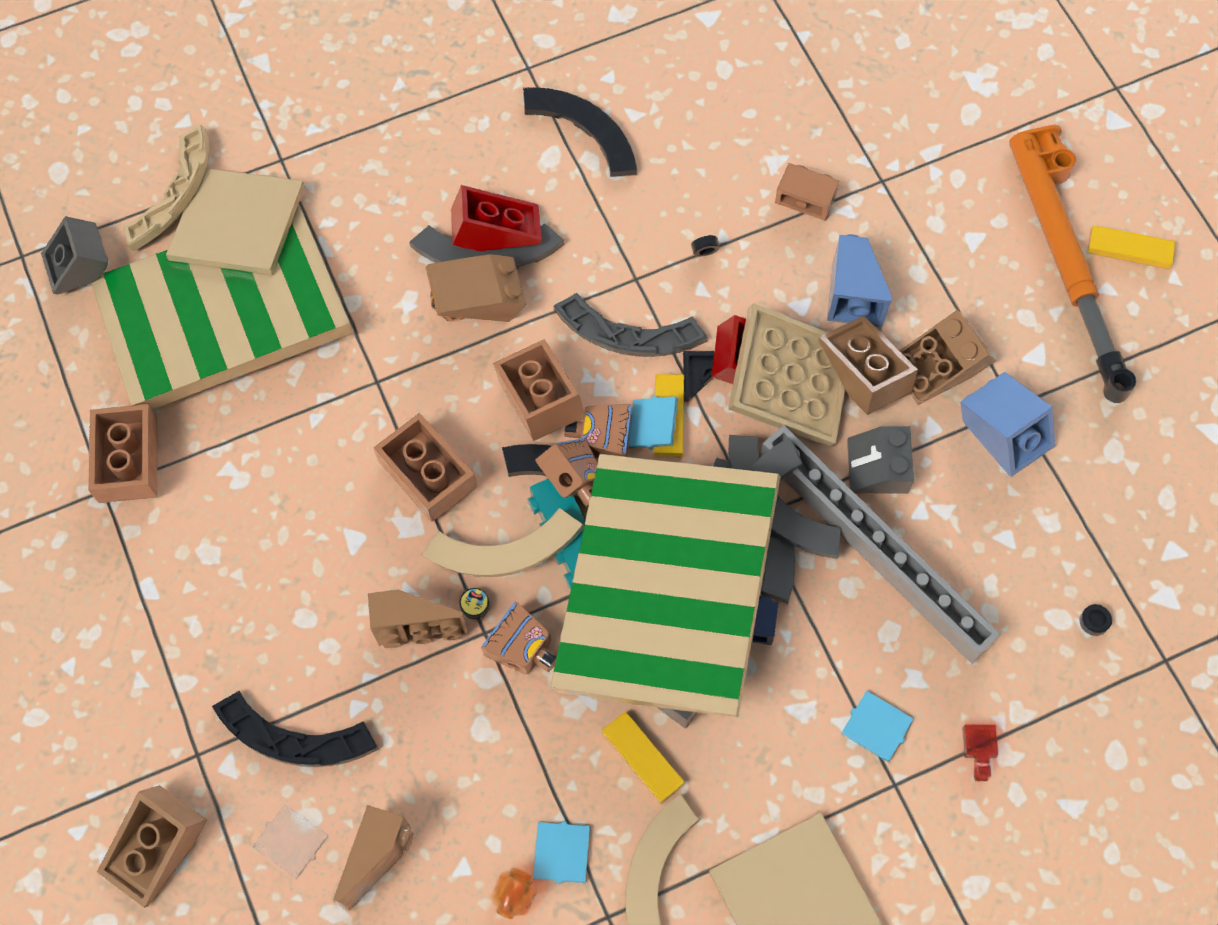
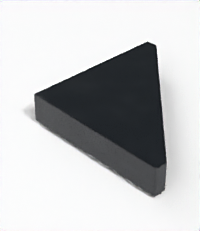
(696, 371)

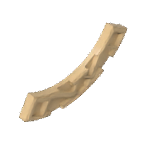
(182, 188)
(508, 557)
(650, 858)

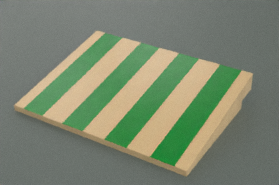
(202, 325)
(667, 585)

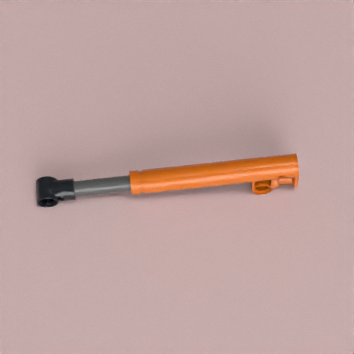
(1038, 159)

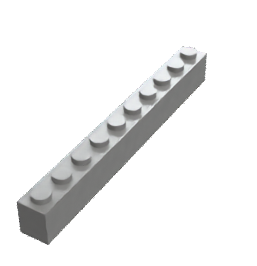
(887, 552)

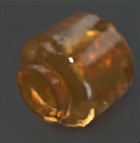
(514, 893)

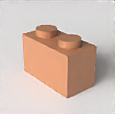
(806, 191)

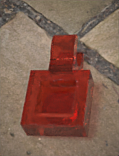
(980, 744)

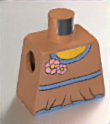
(604, 429)
(570, 468)
(519, 642)

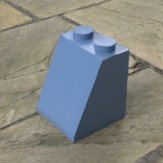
(857, 283)
(1010, 422)

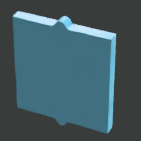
(653, 422)
(877, 726)
(561, 852)

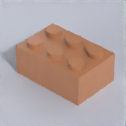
(539, 390)
(123, 453)
(425, 467)

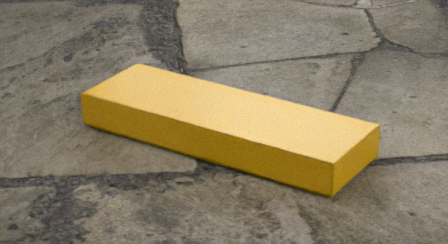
(1131, 247)
(669, 386)
(643, 757)

